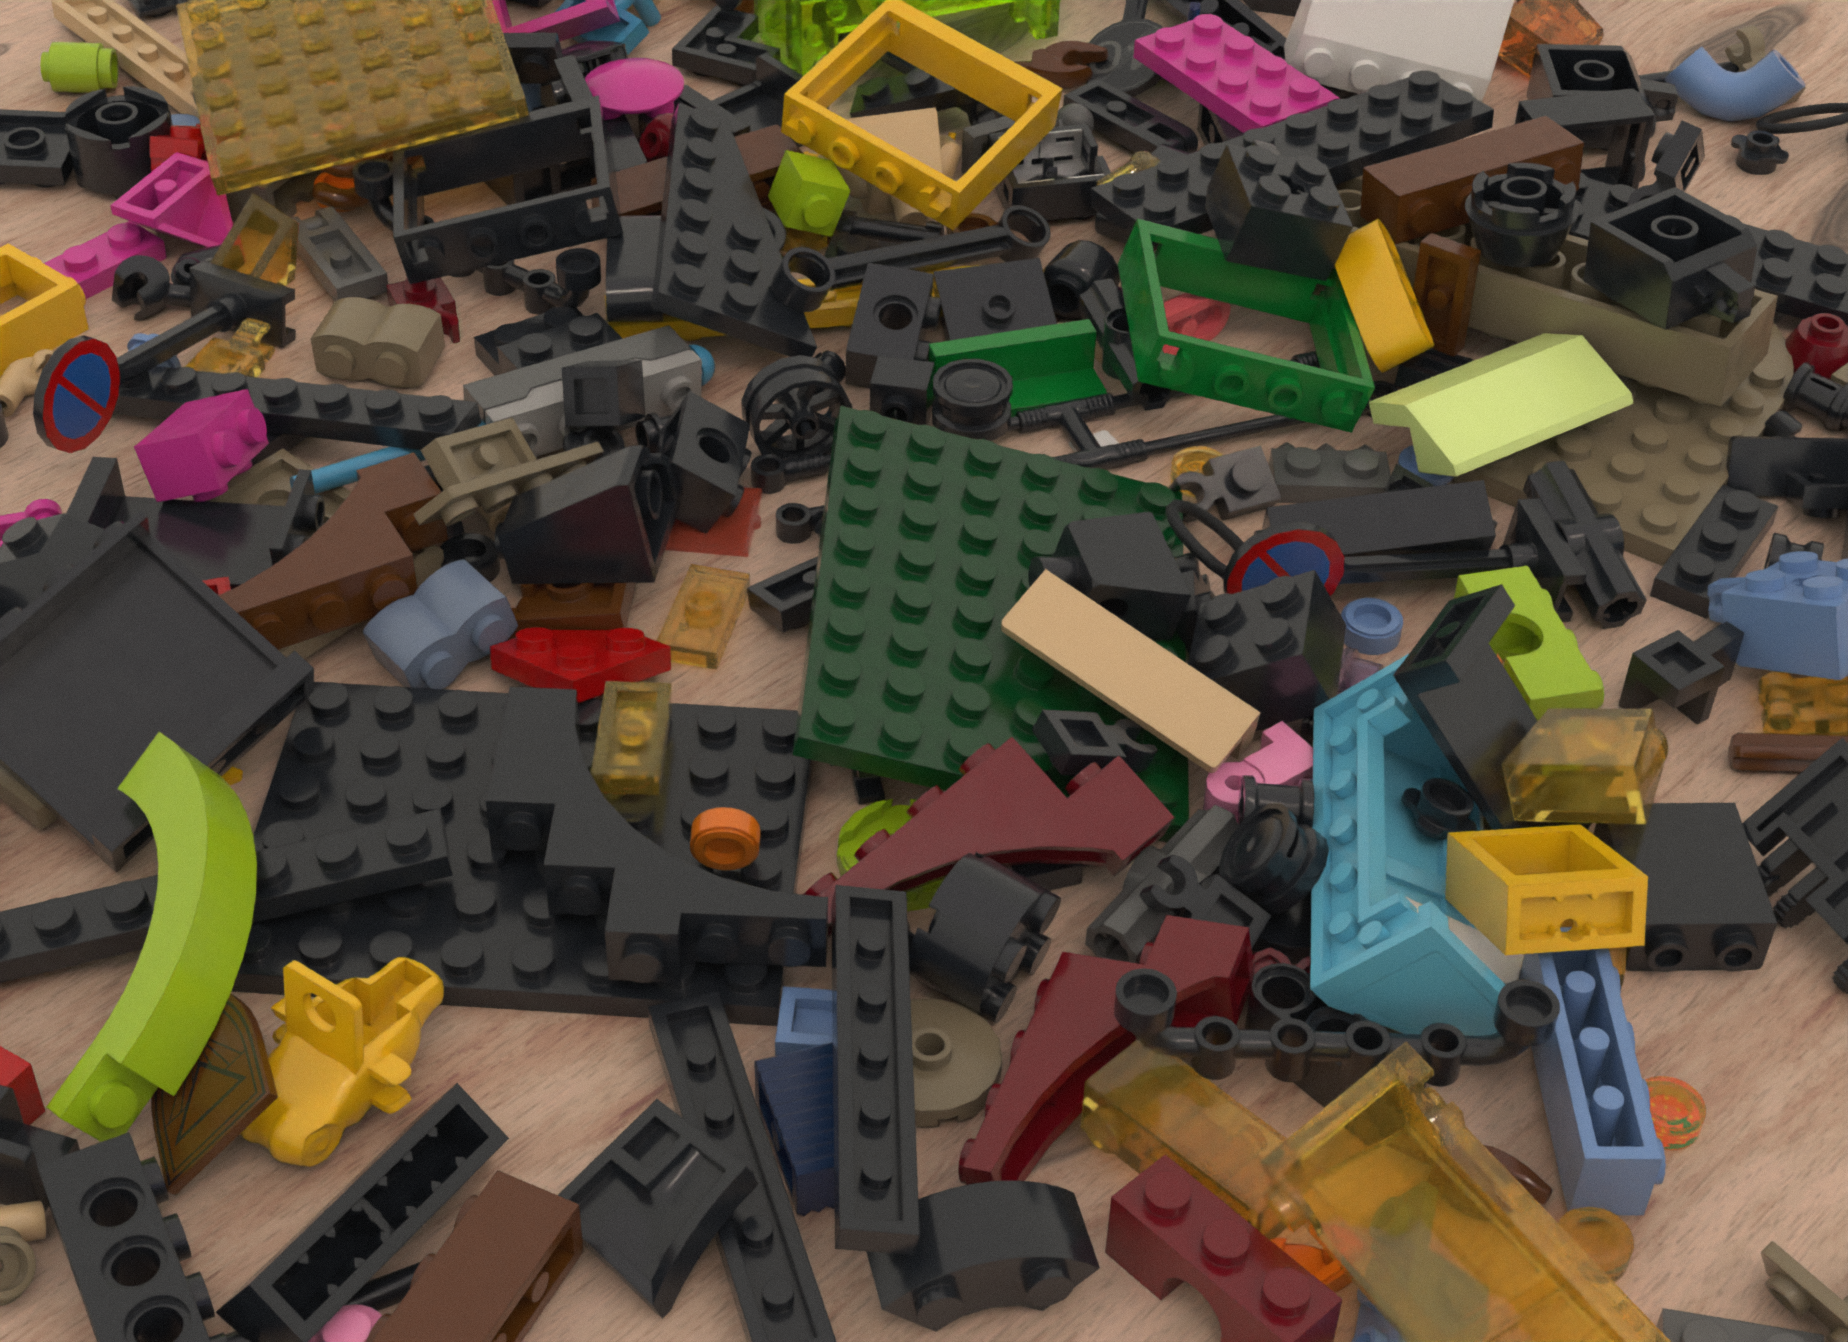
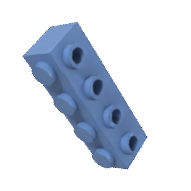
(1594, 1086)

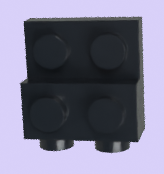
(541, 339)

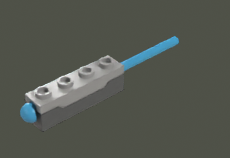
(536, 396)

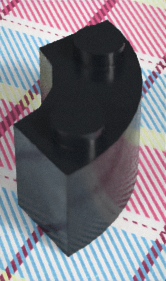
(986, 1251)

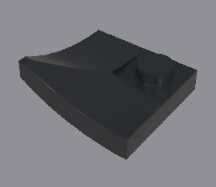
(657, 1202)

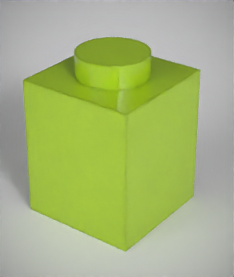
(808, 193)

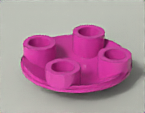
(635, 87)

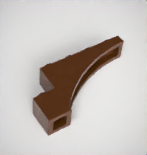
(350, 563)

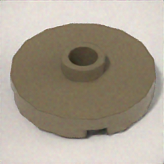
(961, 1063)

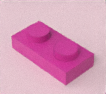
(96, 260)

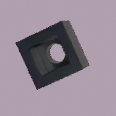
(902, 389)

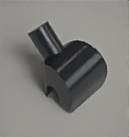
(147, 283)

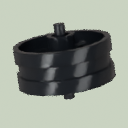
(792, 386)

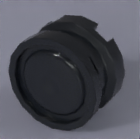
(972, 399)
(1274, 858)

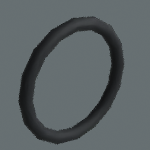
(1767, 122)
(1191, 542)

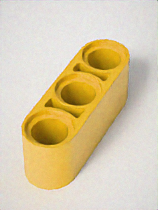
(1382, 297)

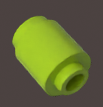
(79, 67)

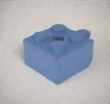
(1789, 615)

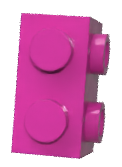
(203, 447)

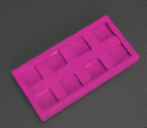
(1230, 73)

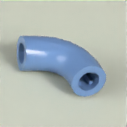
(1735, 94)

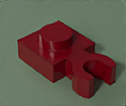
(429, 294)

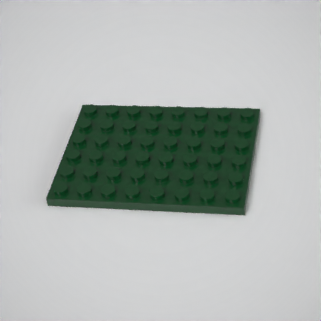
(910, 594)

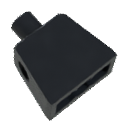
(1123, 568)

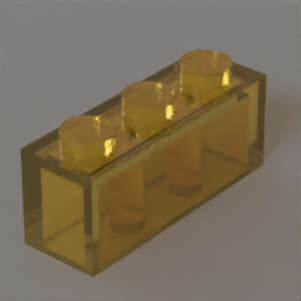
(1160, 1106)

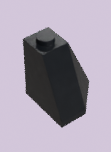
(593, 523)

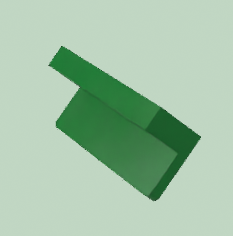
(1044, 361)

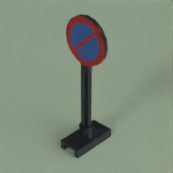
(85, 376)
(1304, 547)

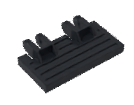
(1815, 819)

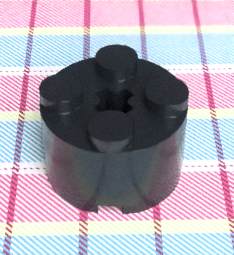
(113, 137)
(983, 935)

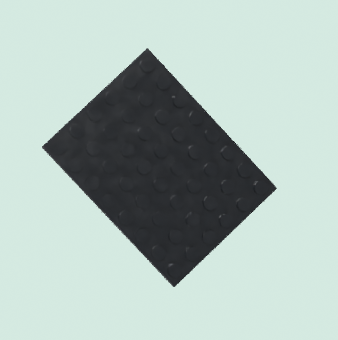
(487, 930)

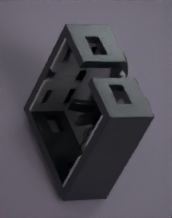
(1056, 174)

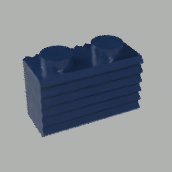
(797, 1110)

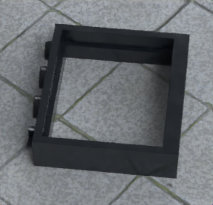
(514, 230)

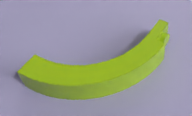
(189, 950)

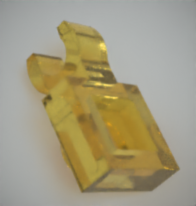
(240, 354)

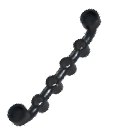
(576, 268)
(1147, 1003)

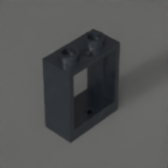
(1623, 109)

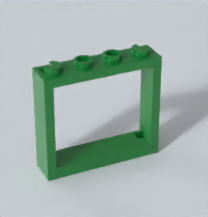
(1195, 265)

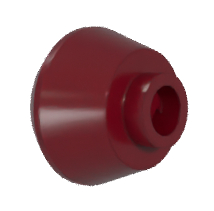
(1821, 342)

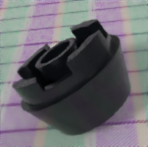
(1521, 214)

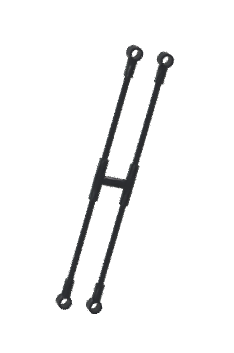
(797, 521)

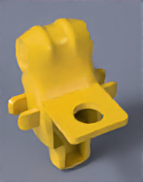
(341, 1054)

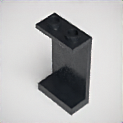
(206, 535)
(1471, 699)

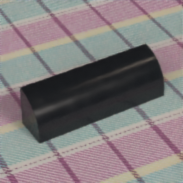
(365, 1223)

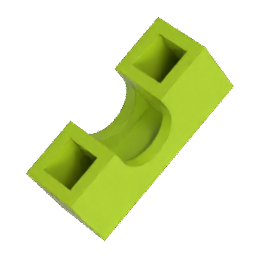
(1536, 645)

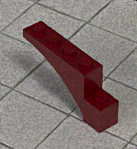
(1014, 817)
(1078, 1035)

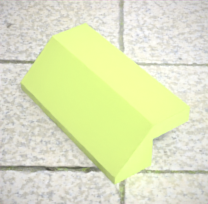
(1503, 403)

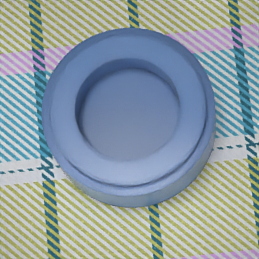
(1372, 626)

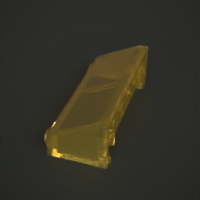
(1438, 1222)

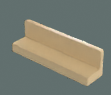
(1131, 672)

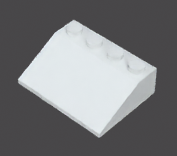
(1386, 40)

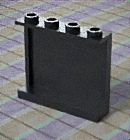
(113, 659)

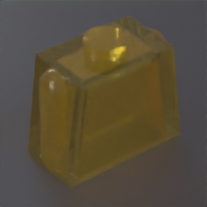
(1587, 767)

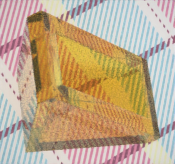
(261, 243)

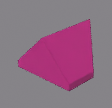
(178, 202)

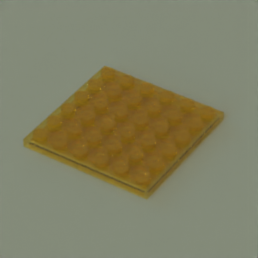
(340, 80)

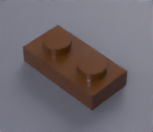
(1446, 290)

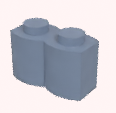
(441, 627)

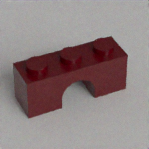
(1177, 1231)

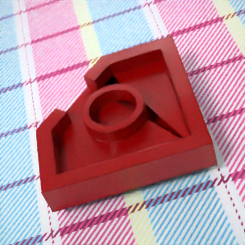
(580, 658)

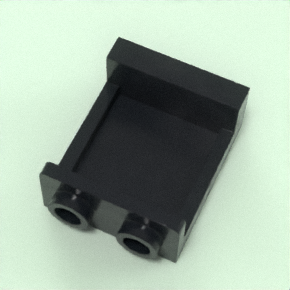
(753, 105)
(1702, 889)

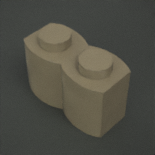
(378, 342)

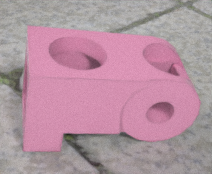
(1281, 760)

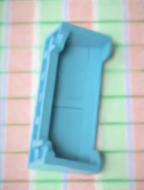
(1366, 937)

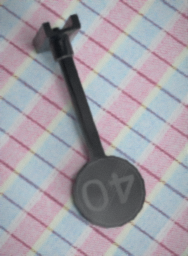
(1119, 38)

